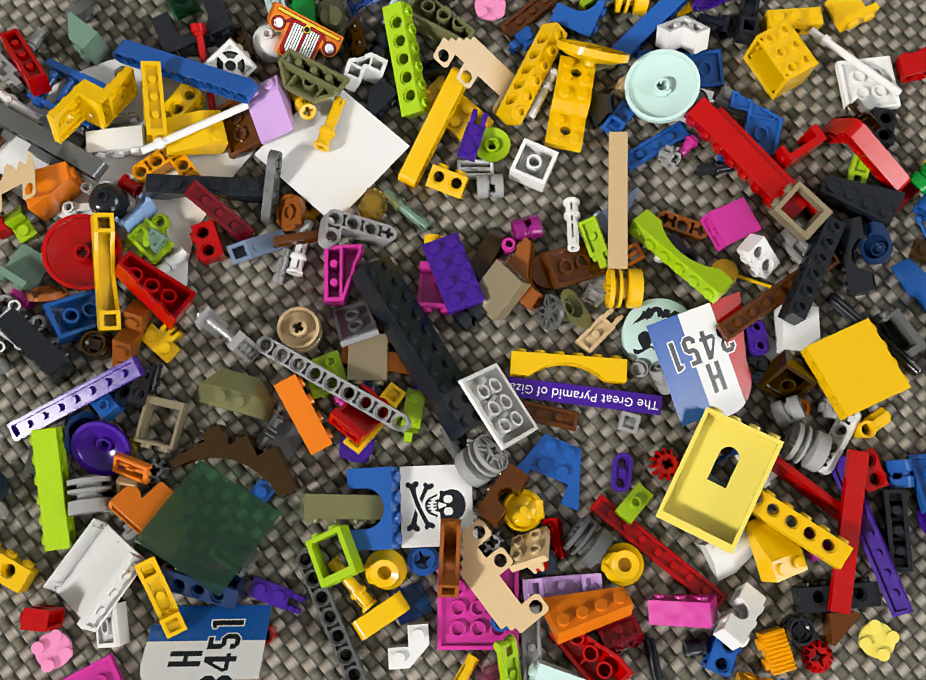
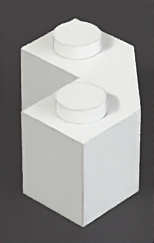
(368, 67)
(404, 655)

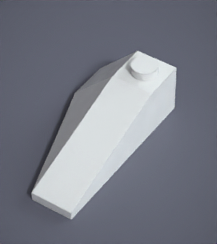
(723, 563)

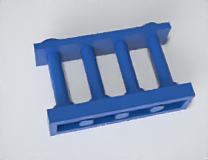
(73, 78)

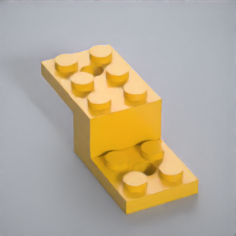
(92, 104)
(570, 104)

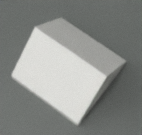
(115, 628)

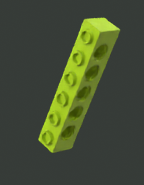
(404, 69)

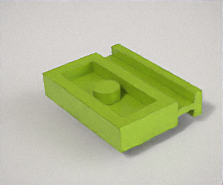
(140, 239)

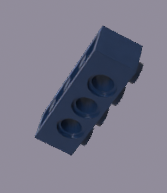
(184, 585)

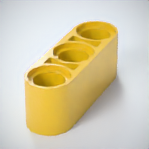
(380, 616)

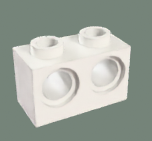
(758, 256)

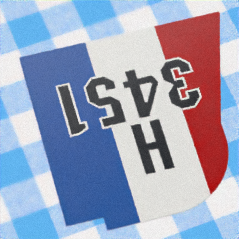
(698, 361)
(214, 647)

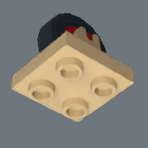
(532, 553)

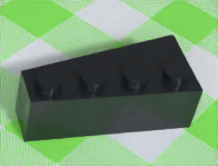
(860, 199)
(36, 346)

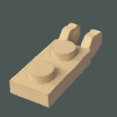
(598, 332)

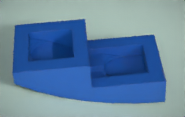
(618, 119)

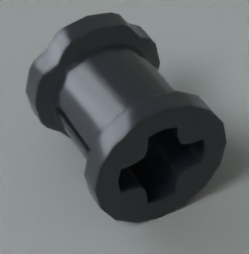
(694, 648)

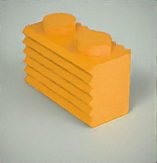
(775, 650)

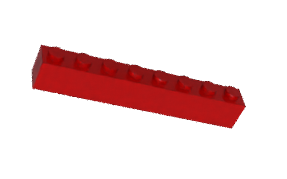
(741, 156)

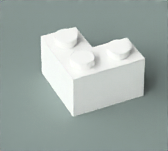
(683, 33)

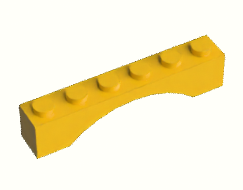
(104, 272)
(608, 370)

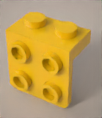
(850, 13)

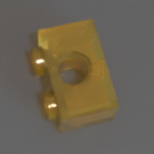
(373, 205)

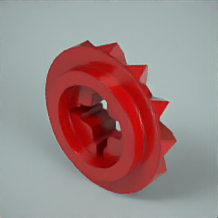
(808, 652)

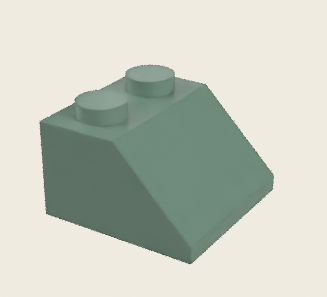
(86, 41)

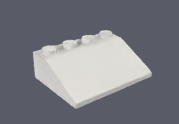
(498, 406)

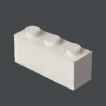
(116, 142)

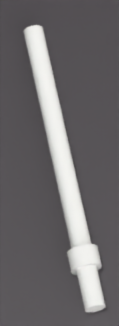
(825, 40)
(159, 143)

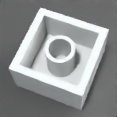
(533, 165)

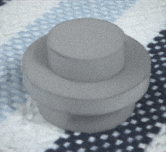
(639, 367)

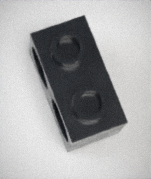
(887, 130)
(135, 391)

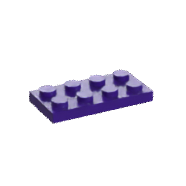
(453, 273)

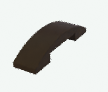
(487, 252)

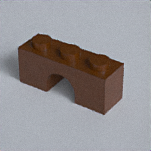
(509, 481)

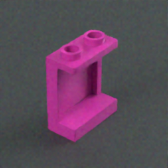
(730, 223)
(428, 292)

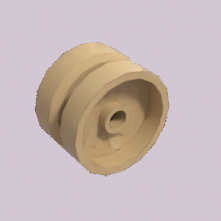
(292, 321)

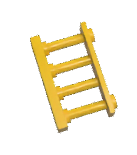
(153, 100)

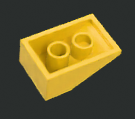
(203, 142)
(773, 552)

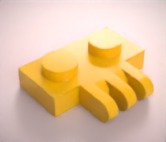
(162, 341)

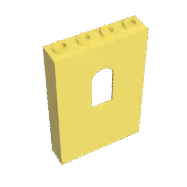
(705, 507)

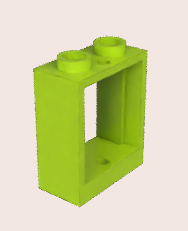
(350, 551)

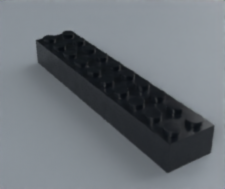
(417, 345)

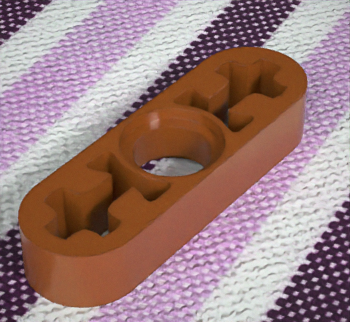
(692, 235)

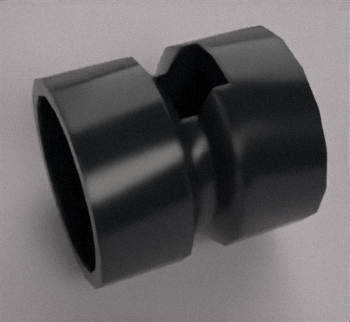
(381, 47)
(467, 317)
(798, 629)

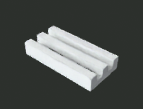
(475, 169)

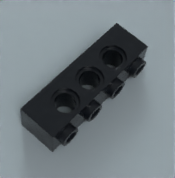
(897, 528)
(803, 600)

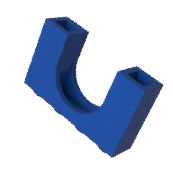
(580, 22)
(386, 483)

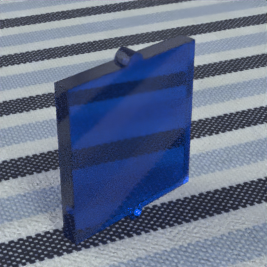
(417, 600)

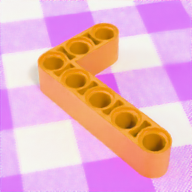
(168, 163)

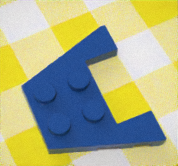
(759, 123)
(559, 462)

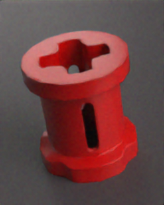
(130, 185)

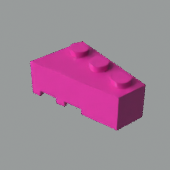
(339, 266)
(683, 610)

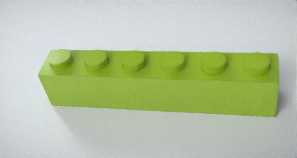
(50, 478)

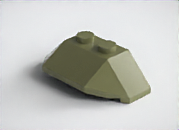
(309, 78)
(237, 394)

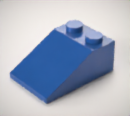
(71, 316)

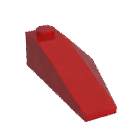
(594, 659)

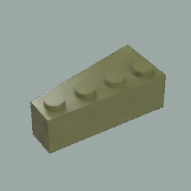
(438, 22)
(341, 507)

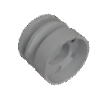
(806, 446)
(480, 461)
(89, 495)

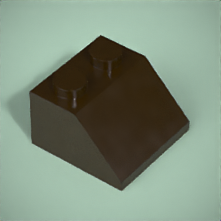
(787, 377)

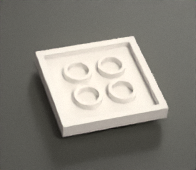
(857, 84)

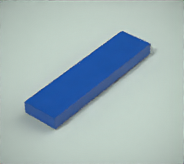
(650, 148)

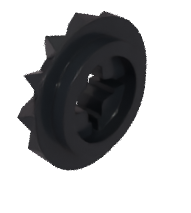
(762, 365)

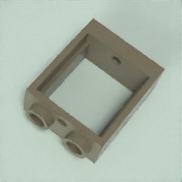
(813, 224)
(145, 419)

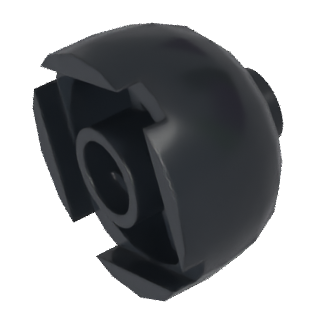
(109, 199)

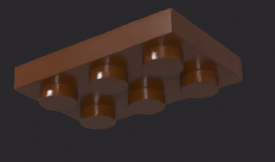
(240, 131)
(569, 267)

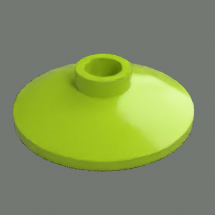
(498, 139)

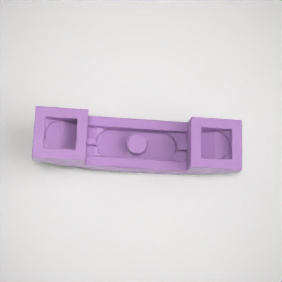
(561, 584)

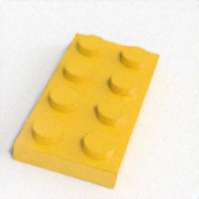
(462, 113)

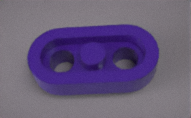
(757, 336)
(621, 472)

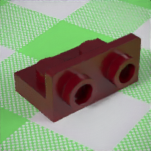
(621, 634)

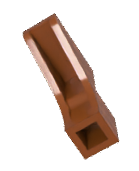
(523, 263)
(128, 340)
(449, 557)

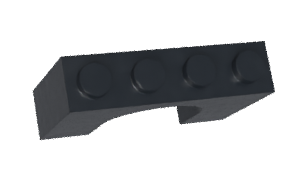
(218, 28)

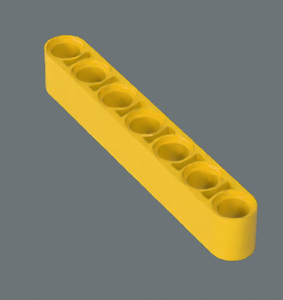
(433, 128)

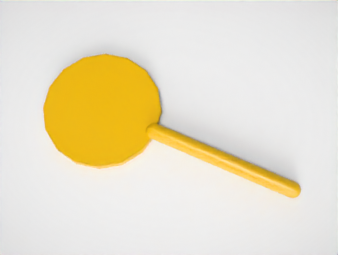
(731, 270)

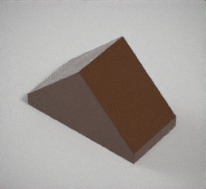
(837, 625)

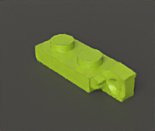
(594, 241)
(414, 409)

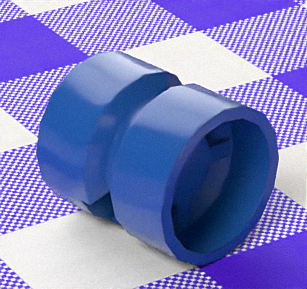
(899, 466)

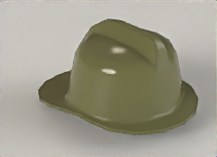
(332, 15)
(575, 310)

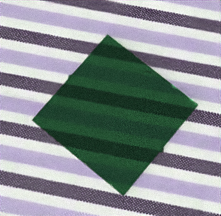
(208, 528)

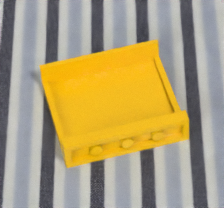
(855, 369)

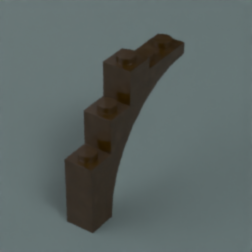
(218, 444)

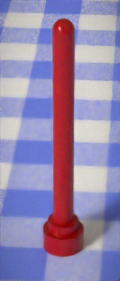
(199, 30)

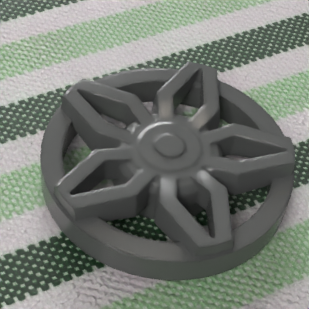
(549, 311)

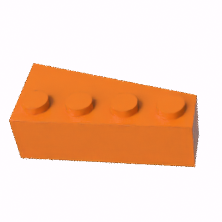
(303, 413)
(585, 611)

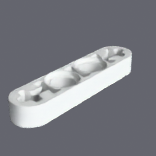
(841, 441)

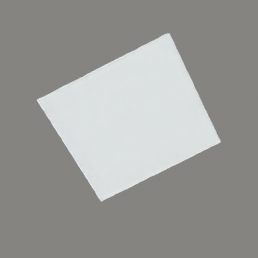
(355, 158)

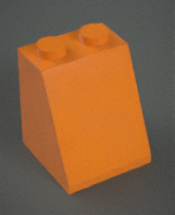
(53, 187)

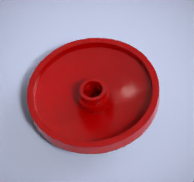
(69, 252)

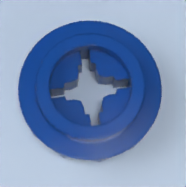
(419, 568)

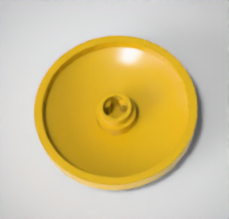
(592, 53)

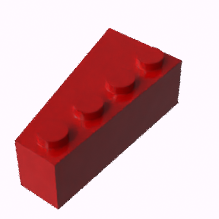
(911, 66)
(154, 288)

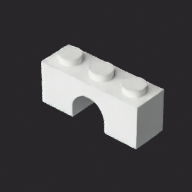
(735, 630)

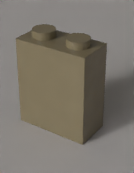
(502, 289)
(368, 361)

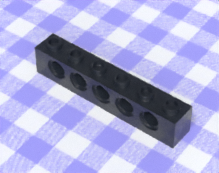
(811, 271)

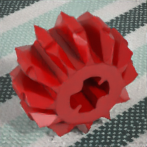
(663, 456)

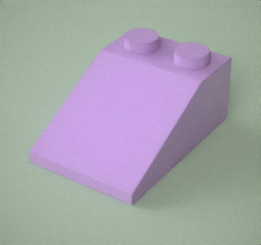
(271, 110)

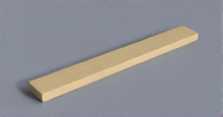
(618, 201)

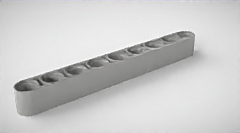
(324, 382)

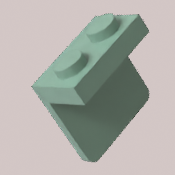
(24, 269)

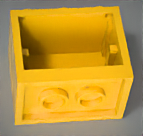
(780, 59)

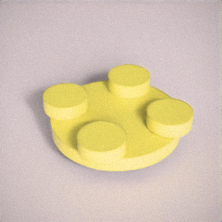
(877, 640)

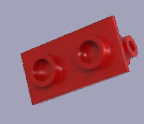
(556, 530)

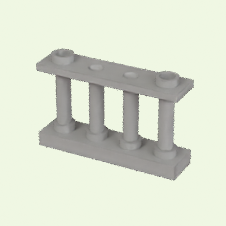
(217, 326)

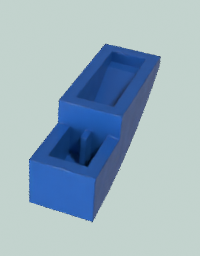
(913, 280)

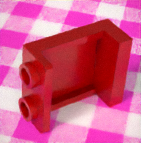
(808, 144)
(354, 422)

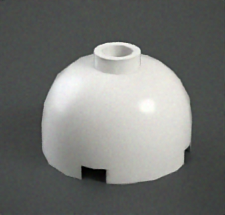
(264, 43)

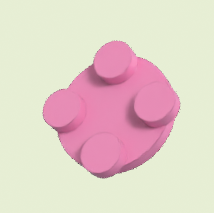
(490, 9)
(53, 650)

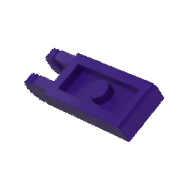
(472, 137)
(274, 594)

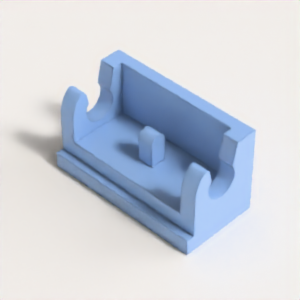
(136, 216)

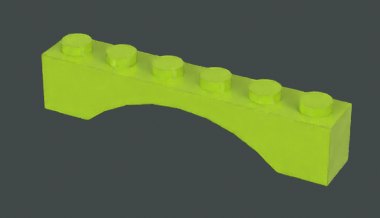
(707, 280)

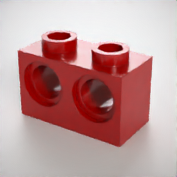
(212, 240)
(876, 471)
(42, 617)

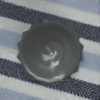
(81, 9)

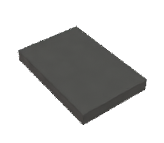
(354, 323)

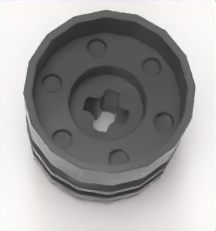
(588, 541)

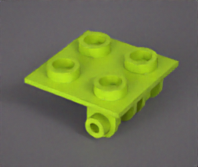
(331, 362)

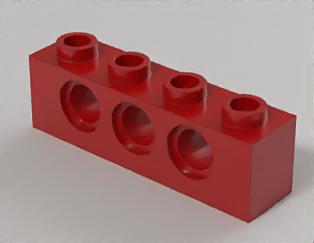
(25, 62)

